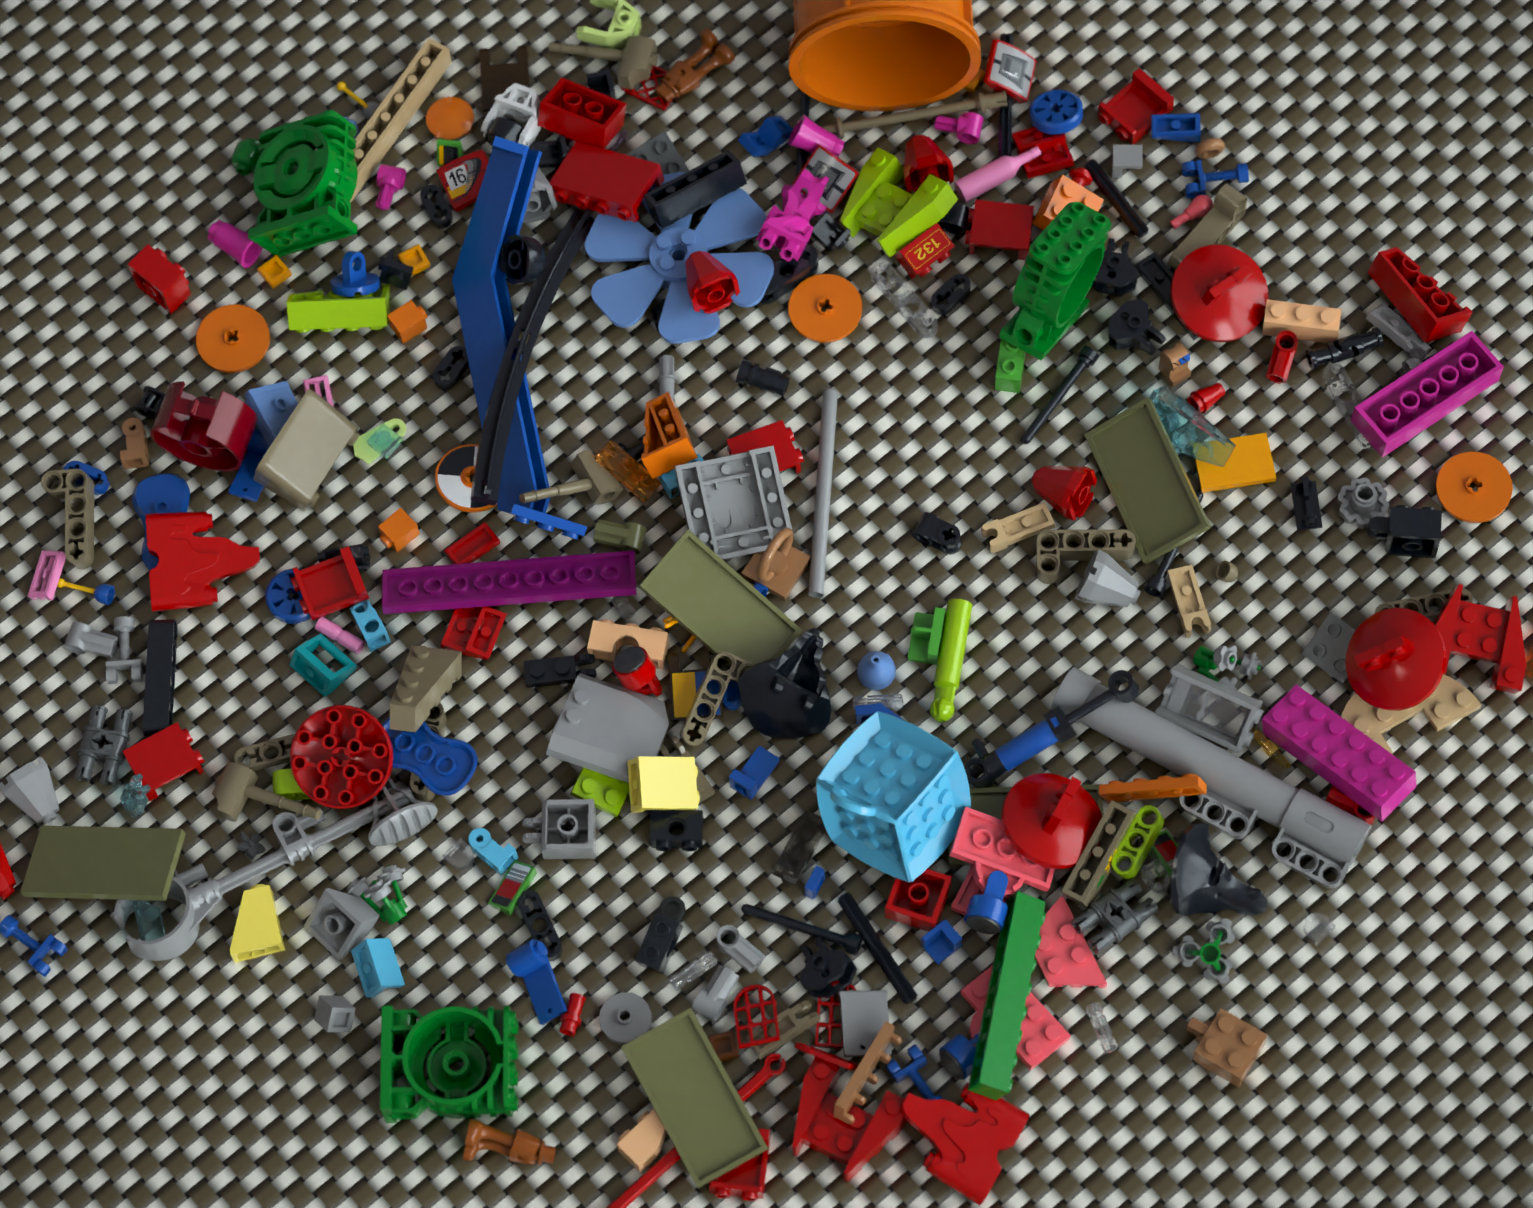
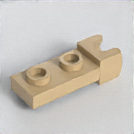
(1018, 527)
(1188, 599)

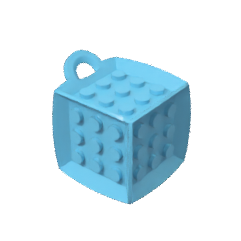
(893, 796)

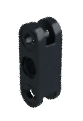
(800, 270)

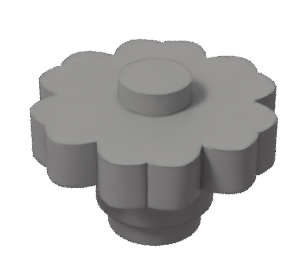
(1362, 502)

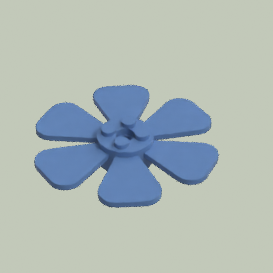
(629, 293)

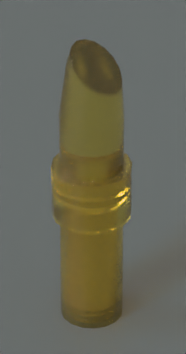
(1271, 749)

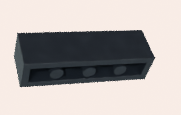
(695, 189)

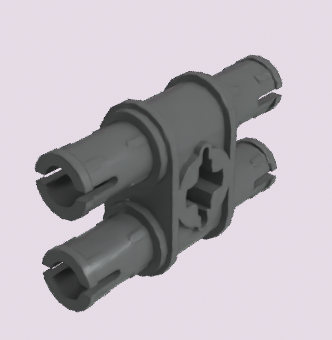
(112, 753)
(1114, 927)

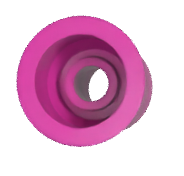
(808, 135)
(234, 243)

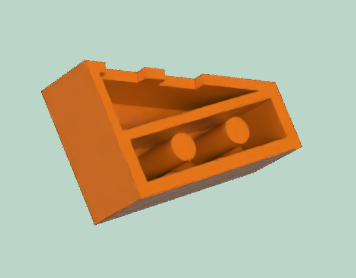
(665, 437)

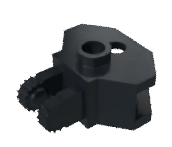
(1116, 271)
(1131, 327)
(825, 968)

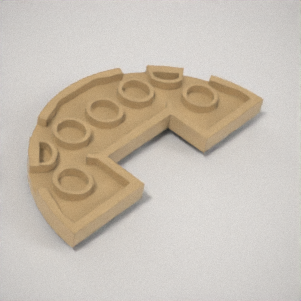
(1442, 708)

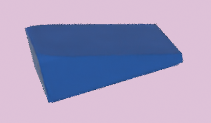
(1176, 127)

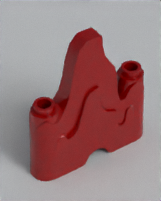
(191, 562)
(965, 1139)

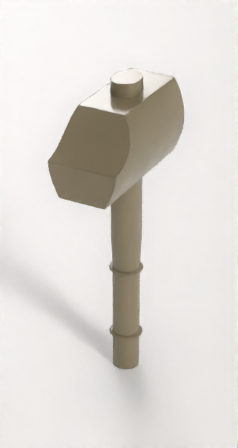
(635, 59)
(593, 478)
(237, 786)

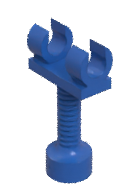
(1192, 168)
(10, 927)
(911, 1071)

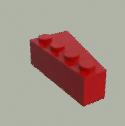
(1417, 296)

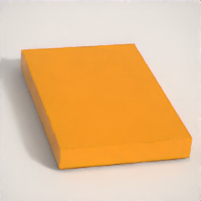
(1247, 465)

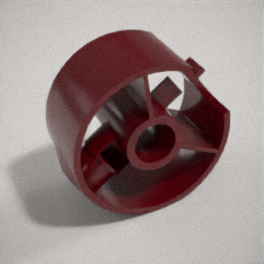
(204, 429)

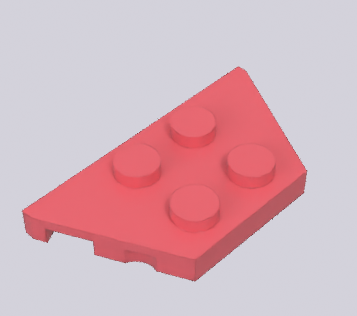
(1065, 953)

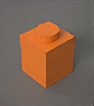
(408, 321)
(398, 530)

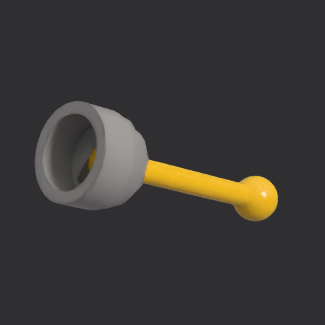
(369, 108)

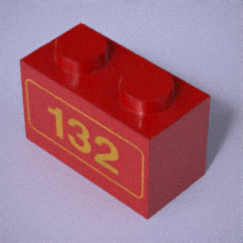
(924, 251)

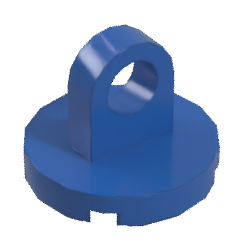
(354, 277)

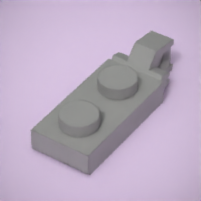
(1398, 331)

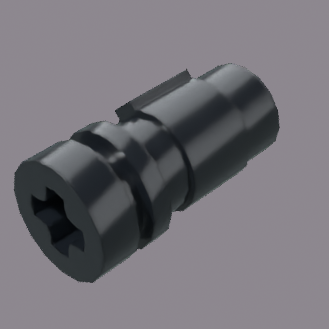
(765, 379)

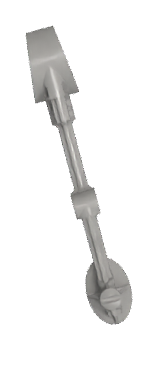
(294, 846)

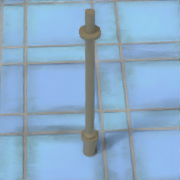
(980, 102)

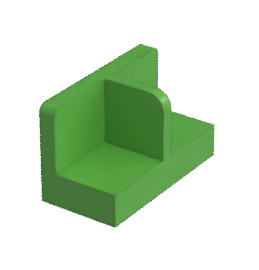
(926, 636)

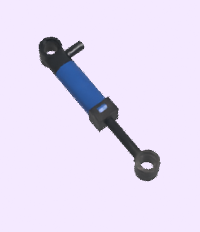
(1042, 735)

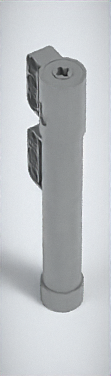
(1233, 785)

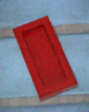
(472, 545)

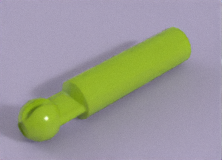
(950, 658)

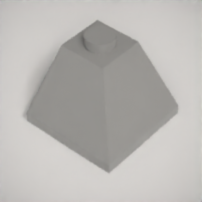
(340, 921)

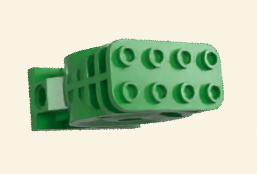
(303, 187)
(1057, 279)
(492, 1029)

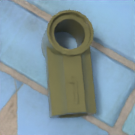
(626, 537)

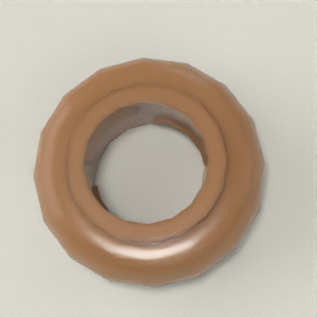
(1209, 148)

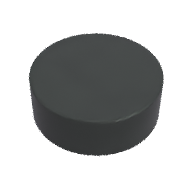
(673, 908)

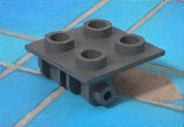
(661, 151)
(1330, 646)

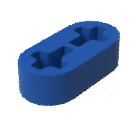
(94, 473)

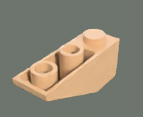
(644, 1141)

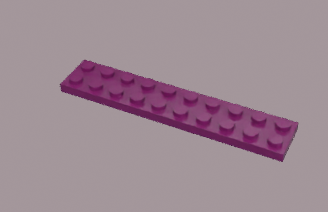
(508, 582)

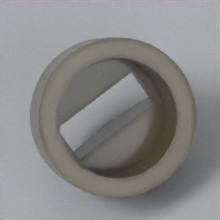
(1226, 571)

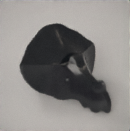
(788, 692)
(1205, 883)

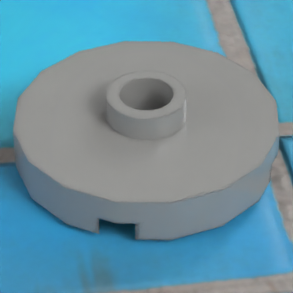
(625, 1031)

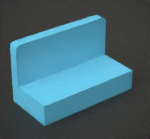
(377, 966)

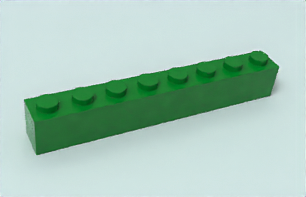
(1007, 997)

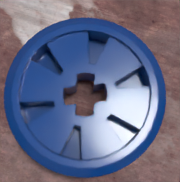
(1066, 119)
(279, 601)

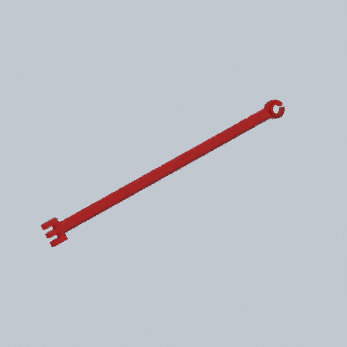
(673, 1156)

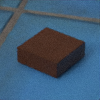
(724, 1045)

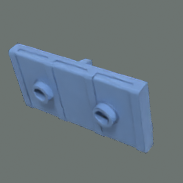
(272, 406)

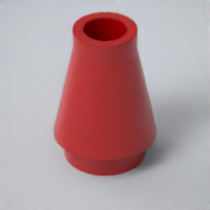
(1206, 397)

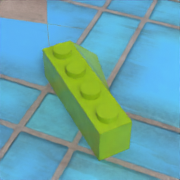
(333, 311)

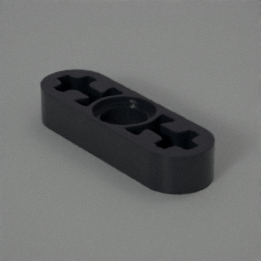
(538, 906)

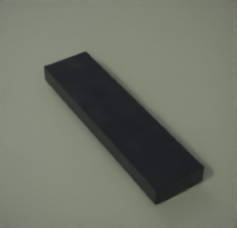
(1159, 279)

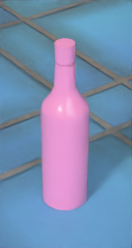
(992, 175)

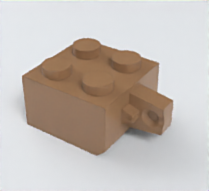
(1226, 1046)

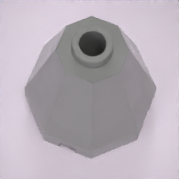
(541, 199)
(1107, 583)
(32, 791)

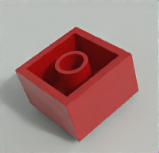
(159, 278)
(919, 901)

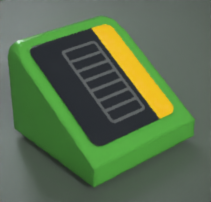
(448, 151)

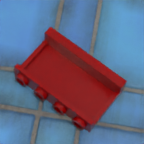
(605, 181)

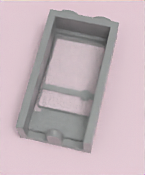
(1210, 709)

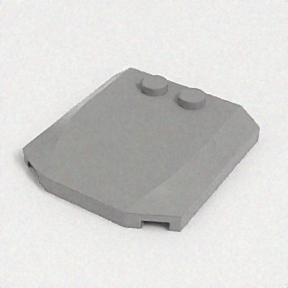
(734, 501)
(607, 727)

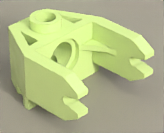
(624, 24)

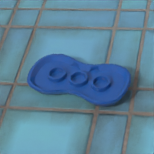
(159, 495)
(439, 762)

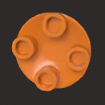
(450, 118)

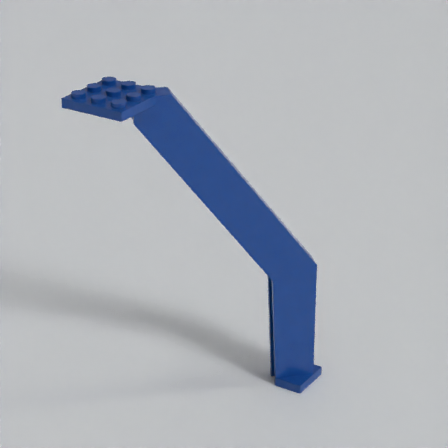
(489, 320)

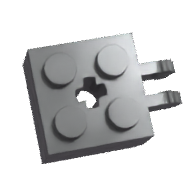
(555, 839)

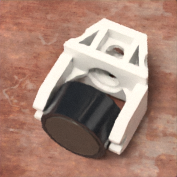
(517, 103)

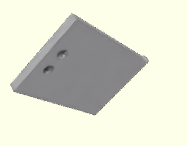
(862, 1019)

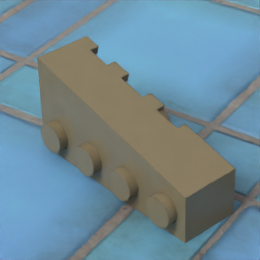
(422, 683)

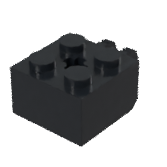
(1408, 531)

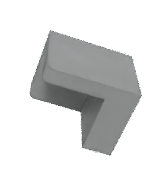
(1126, 158)
(334, 1013)

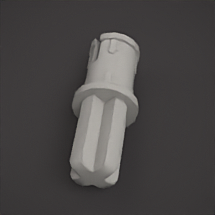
(667, 376)

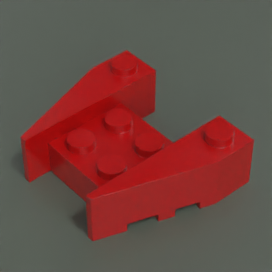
(1487, 636)
(843, 1142)

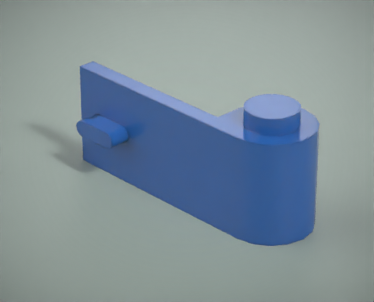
(243, 484)
(533, 965)

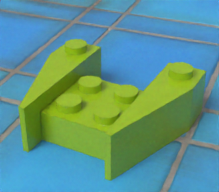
(890, 211)

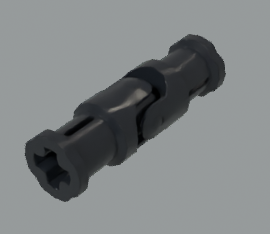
(1344, 348)

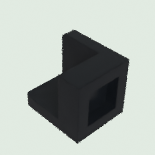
(601, 82)

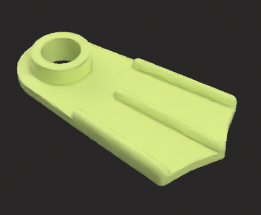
(364, 451)

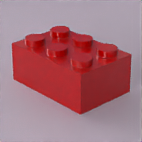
(581, 114)

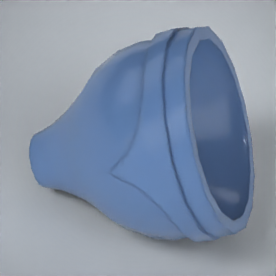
(876, 670)

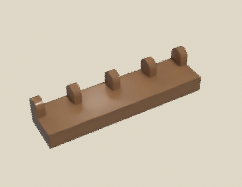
(864, 1072)

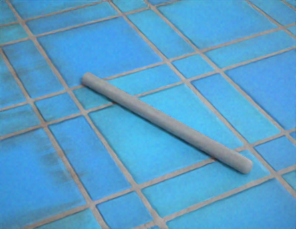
(823, 493)

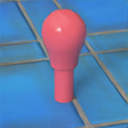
(1197, 208)

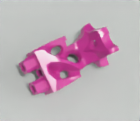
(790, 228)

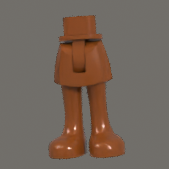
(681, 76)
(518, 1147)

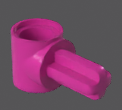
(966, 127)
(390, 181)

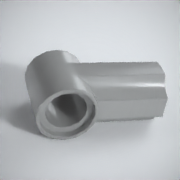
(85, 639)
(740, 950)
(712, 999)

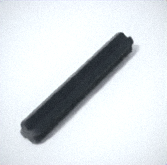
(1116, 198)

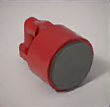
(637, 671)

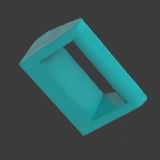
(315, 671)

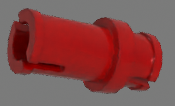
(571, 1018)

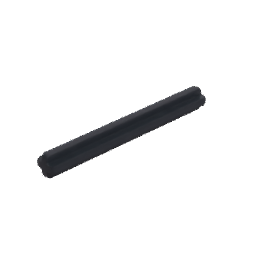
(877, 948)

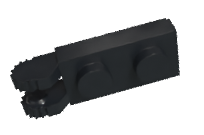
(556, 670)

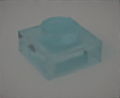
(384, 441)

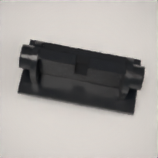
(1306, 504)
(359, 552)

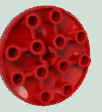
(1219, 293)
(1395, 659)
(341, 756)
(1050, 819)

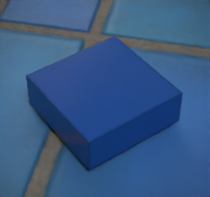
(815, 882)

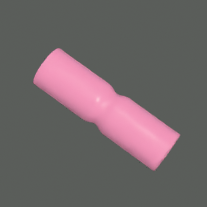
(342, 636)

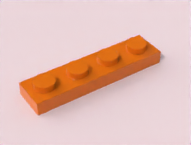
(1146, 789)

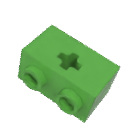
(1009, 368)

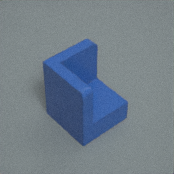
(941, 942)

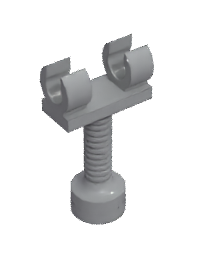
(124, 625)

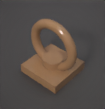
(778, 565)

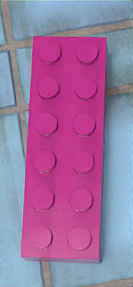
(1426, 394)
(1339, 752)

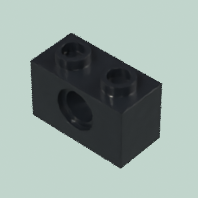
(664, 821)
(659, 943)

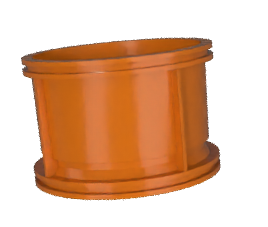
(883, 52)

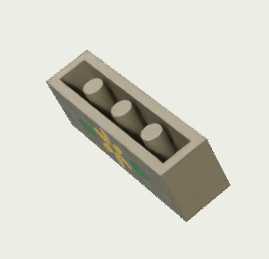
(1093, 871)

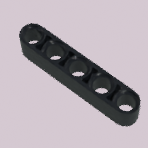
(160, 676)

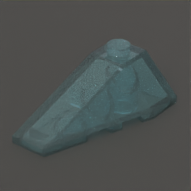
(1190, 430)

